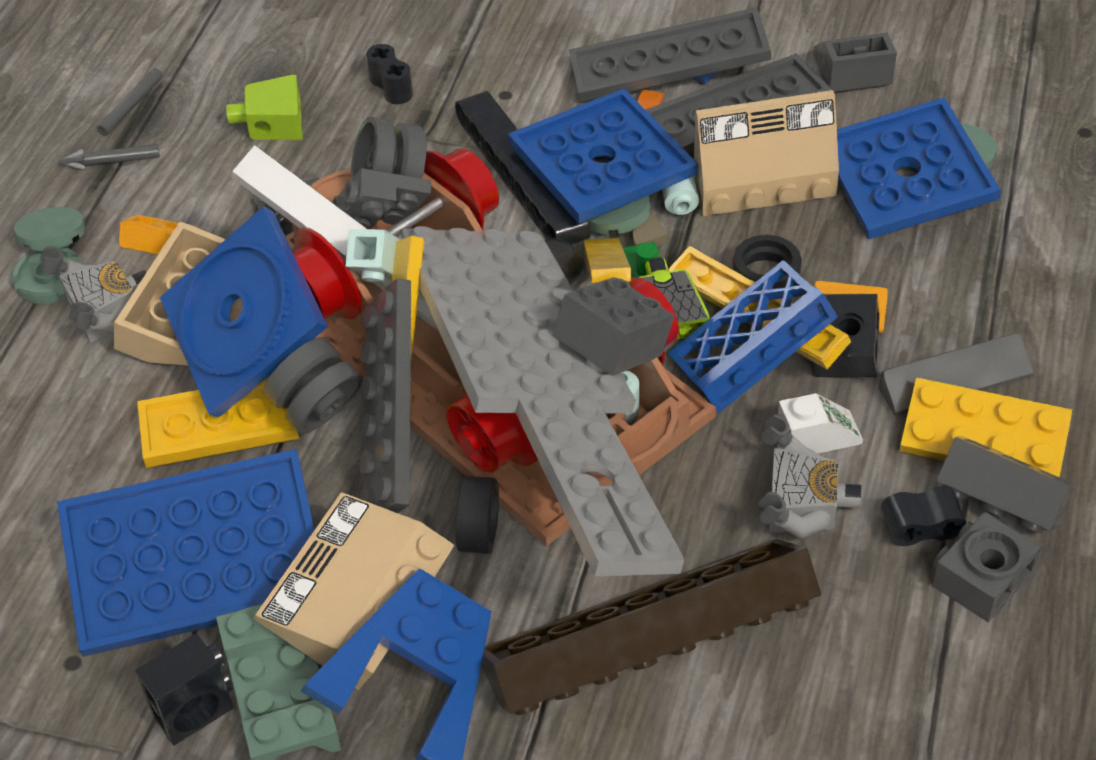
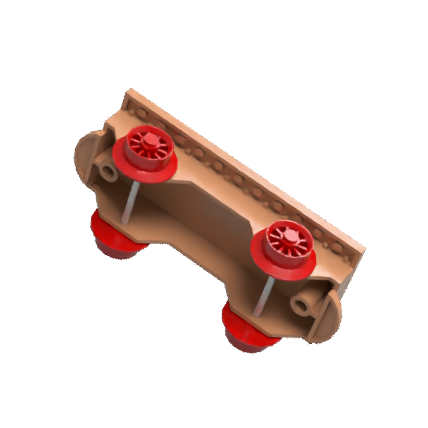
(439, 405)

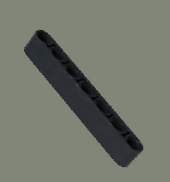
(489, 130)

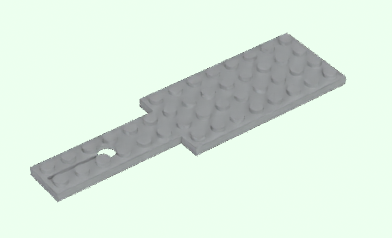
(497, 316)

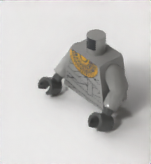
(92, 291)
(802, 486)

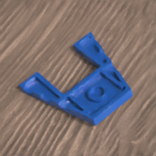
(432, 630)

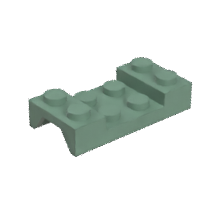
(268, 689)

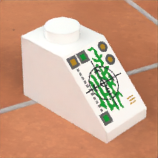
(820, 423)

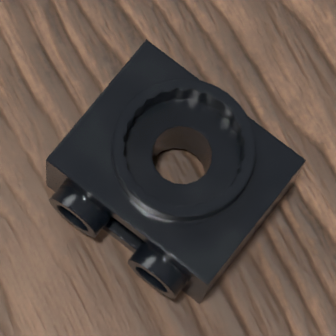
(858, 317)
(186, 688)

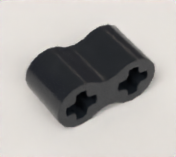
(389, 74)
(923, 516)

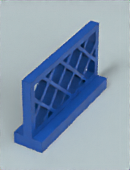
(762, 347)

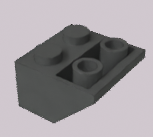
(856, 61)

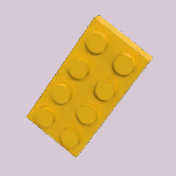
(1005, 423)
(181, 429)

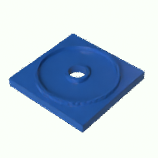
(612, 126)
(919, 137)
(274, 319)

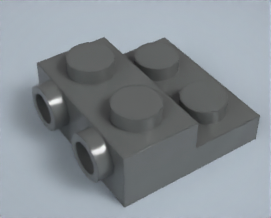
(381, 196)

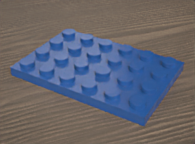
(181, 549)

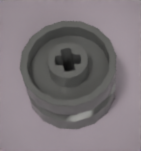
(389, 148)
(312, 385)

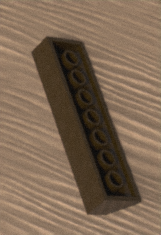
(649, 624)

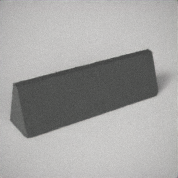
(972, 367)

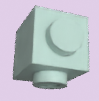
(371, 254)

